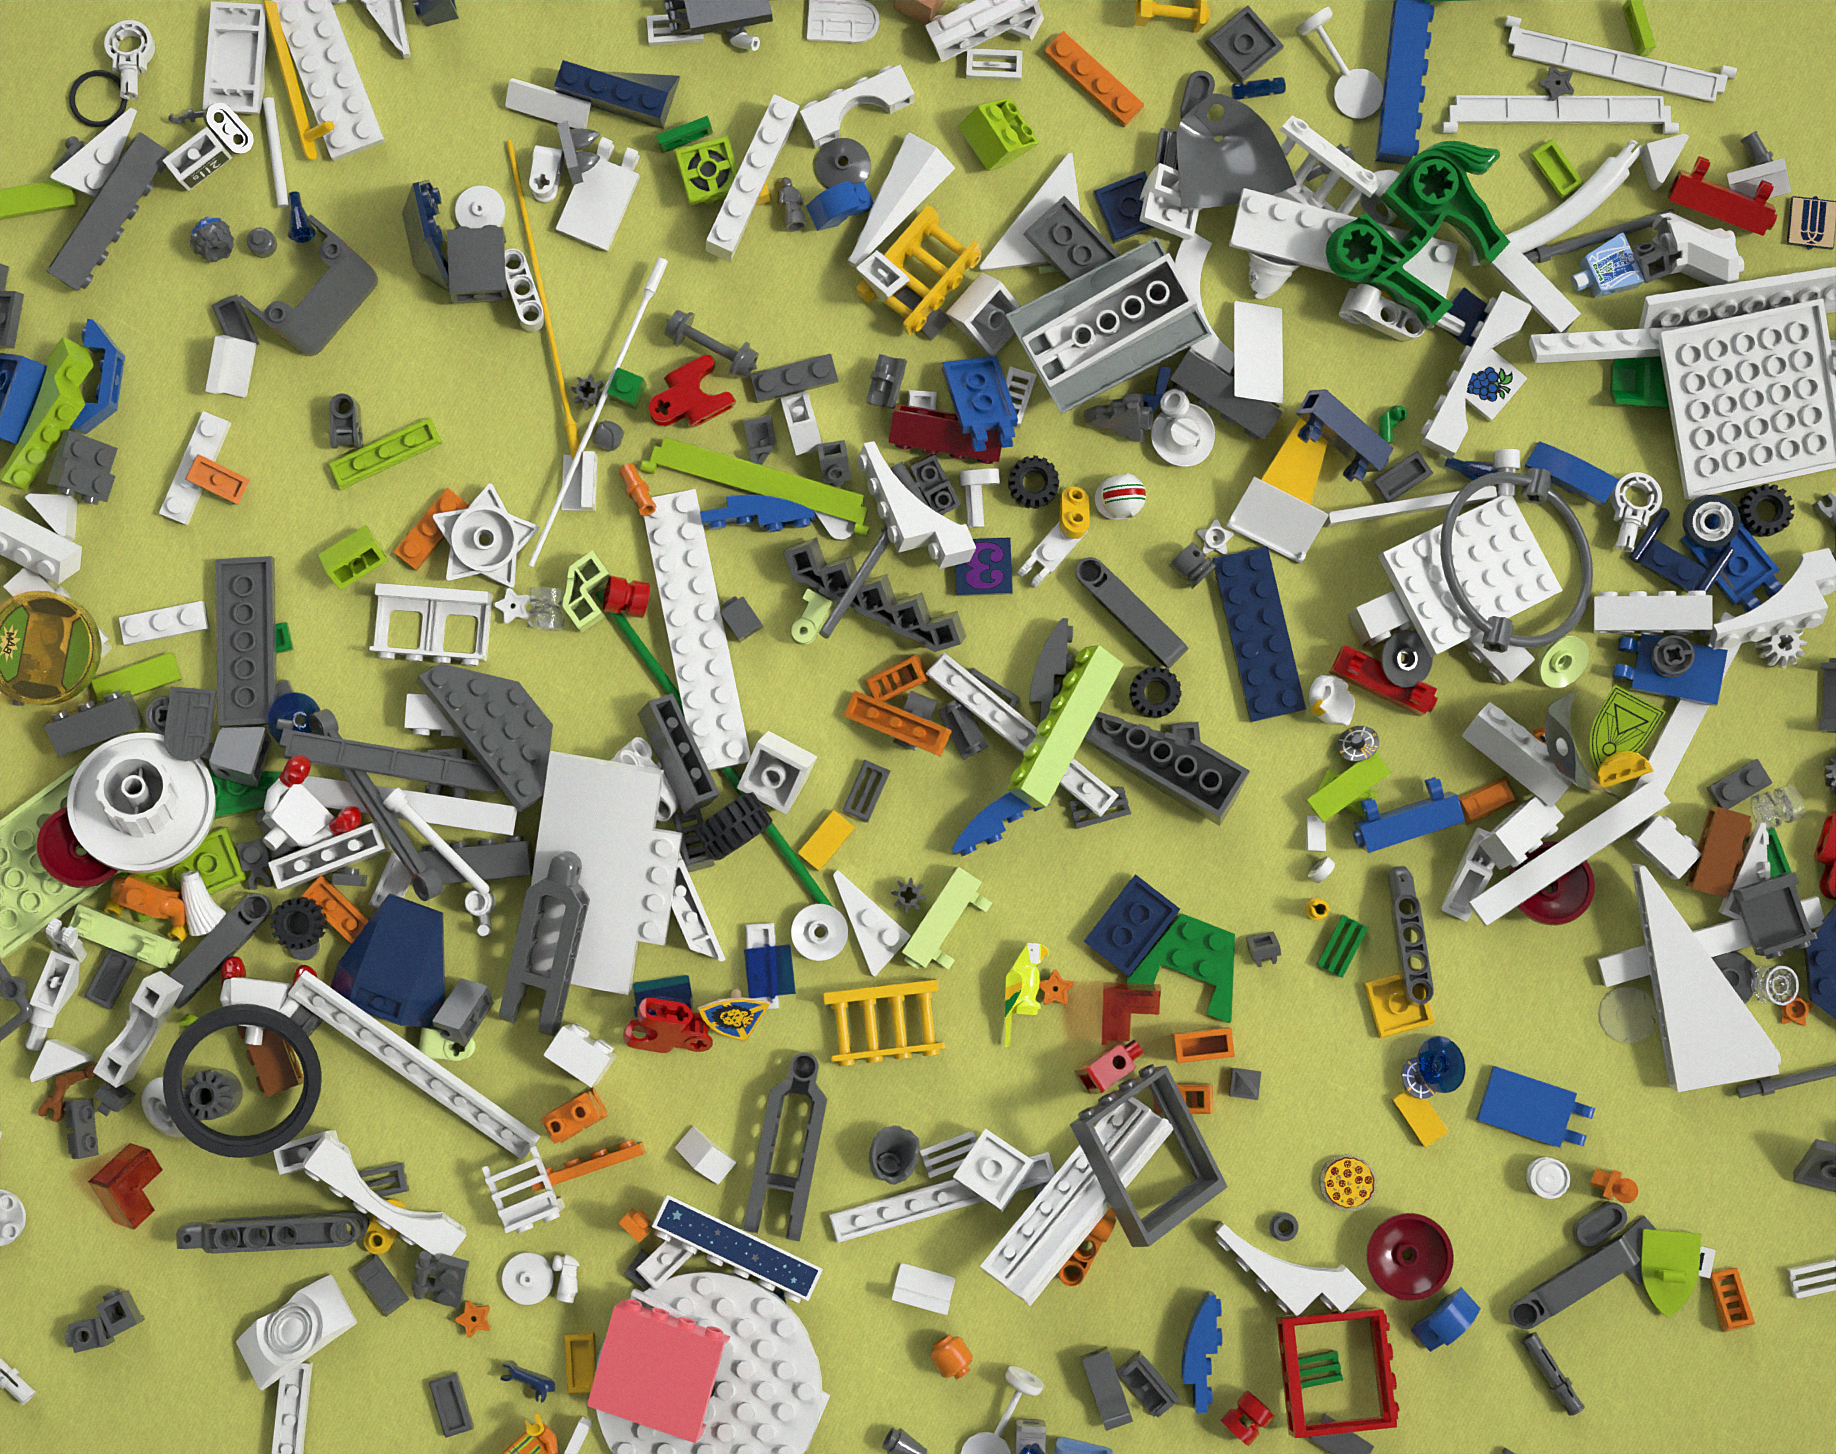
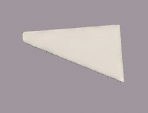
(1315, 834)

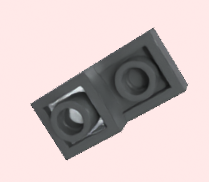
(934, 484)

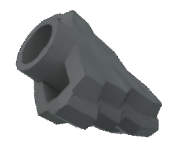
(1123, 417)

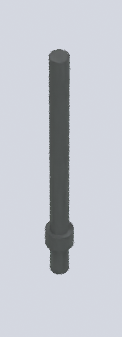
(1545, 252)
(855, 584)
(1768, 1086)

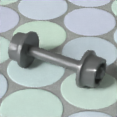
(680, 327)

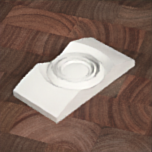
(236, 56)
(295, 1331)

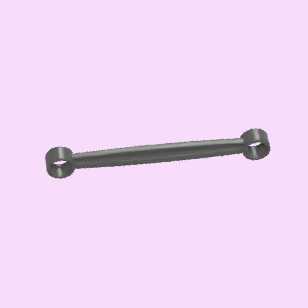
(424, 881)

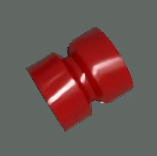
(626, 596)
(1255, 1411)

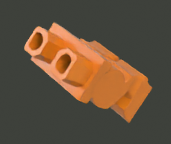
(574, 1115)

